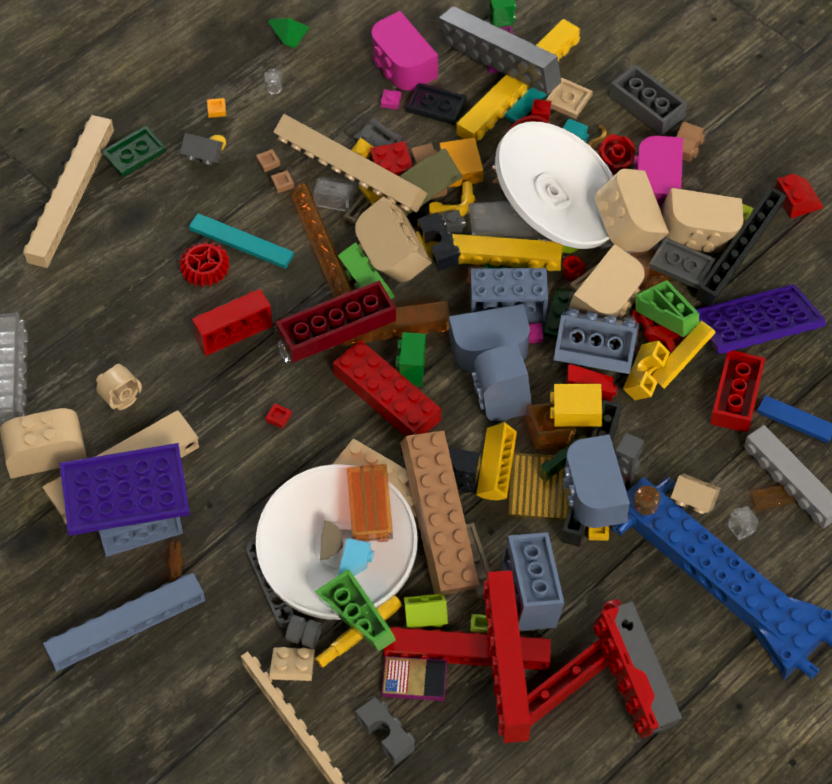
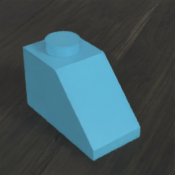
(356, 556)

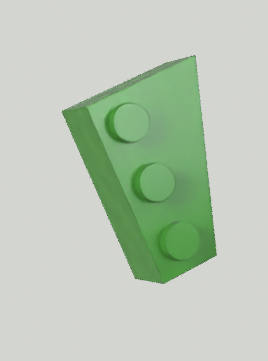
(360, 269)
(668, 308)

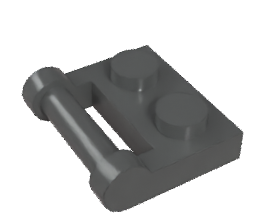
(375, 139)

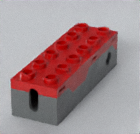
(636, 668)

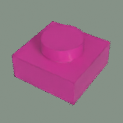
(391, 99)
(536, 333)

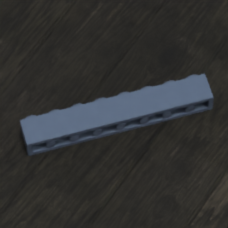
(124, 621)

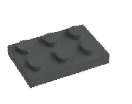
(682, 263)

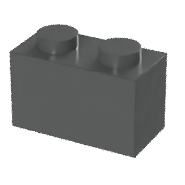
(201, 147)

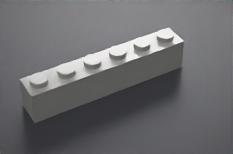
(792, 473)

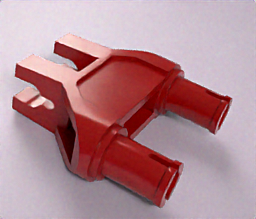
(660, 333)

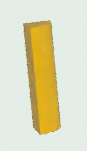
(496, 462)

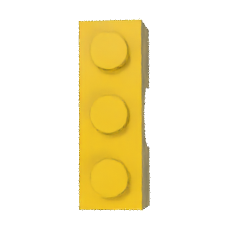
(649, 358)

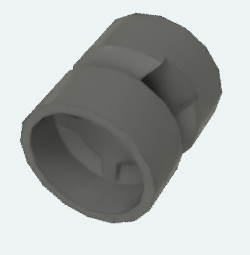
(303, 631)

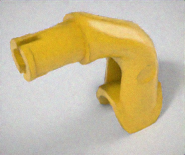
(466, 198)

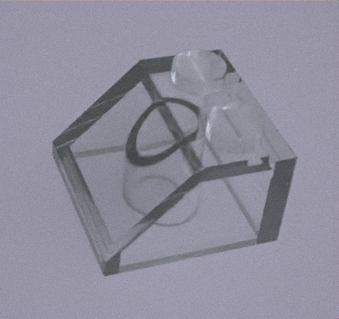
(334, 193)

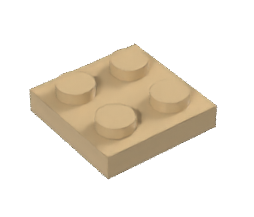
(569, 98)
(292, 664)

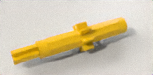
(350, 637)

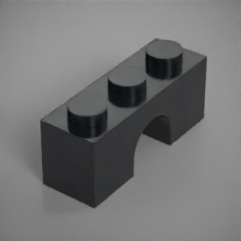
(445, 253)

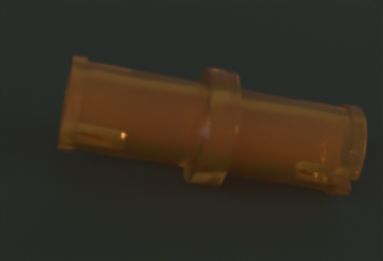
(175, 561)

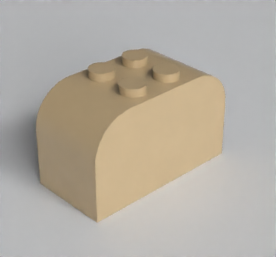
(631, 211)
(702, 219)
(391, 241)
(610, 285)
(41, 441)

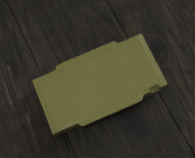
(433, 175)

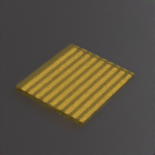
(532, 495)

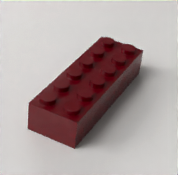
(336, 321)

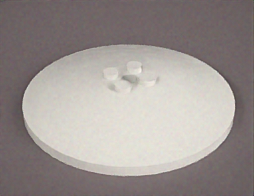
(548, 159)
(292, 539)

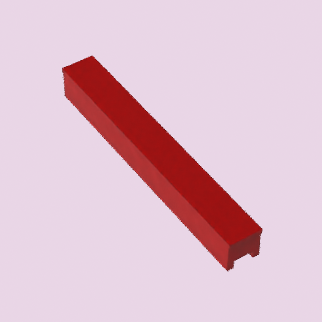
(566, 681)

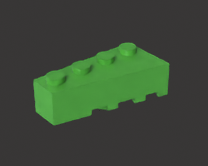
(352, 605)

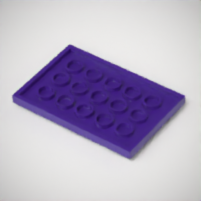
(760, 318)
(124, 489)

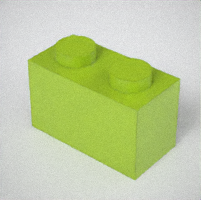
(426, 611)

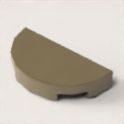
(331, 540)

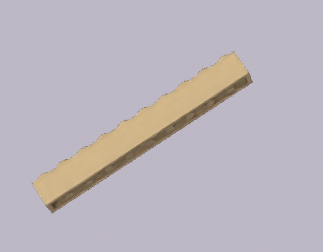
(350, 163)
(68, 191)

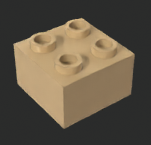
(695, 493)

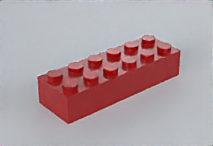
(386, 390)

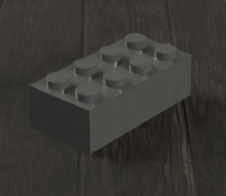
(648, 100)

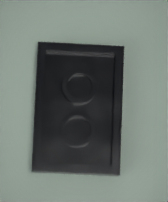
(436, 103)

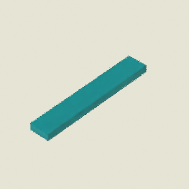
(241, 241)

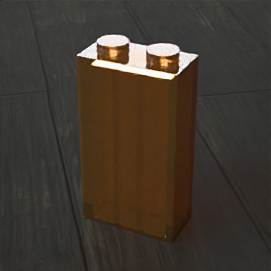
(369, 503)

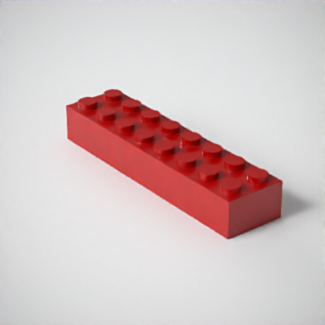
(506, 657)

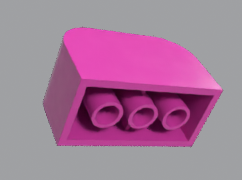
(403, 53)
(662, 163)

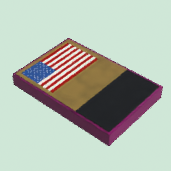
(414, 678)

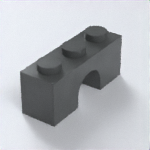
(627, 457)
(376, 716)

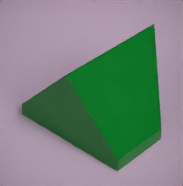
(289, 30)

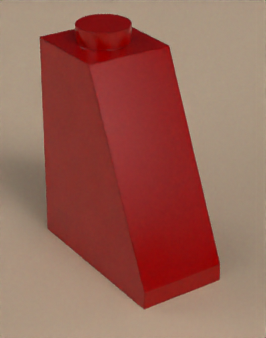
(580, 375)

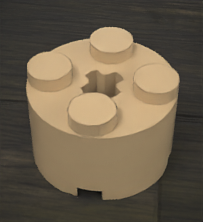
(118, 387)

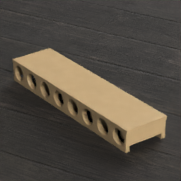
(166, 431)

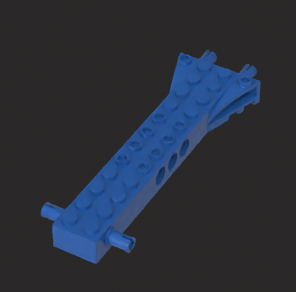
(781, 623)

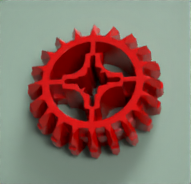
(207, 269)

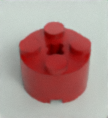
(617, 152)

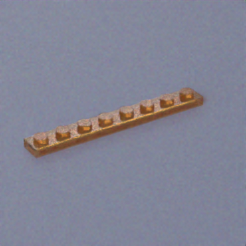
(321, 241)

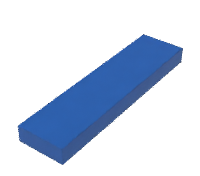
(796, 419)

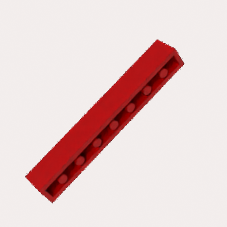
(462, 647)

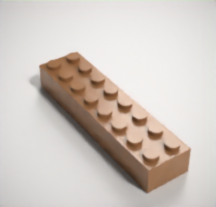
(439, 513)

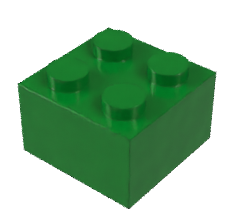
(411, 357)

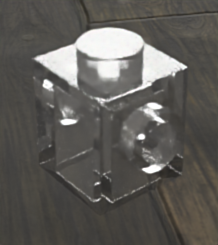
(743, 522)

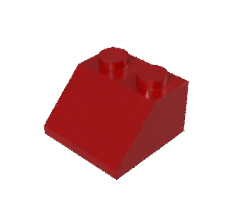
(800, 195)

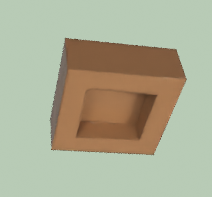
(268, 160)
(282, 181)

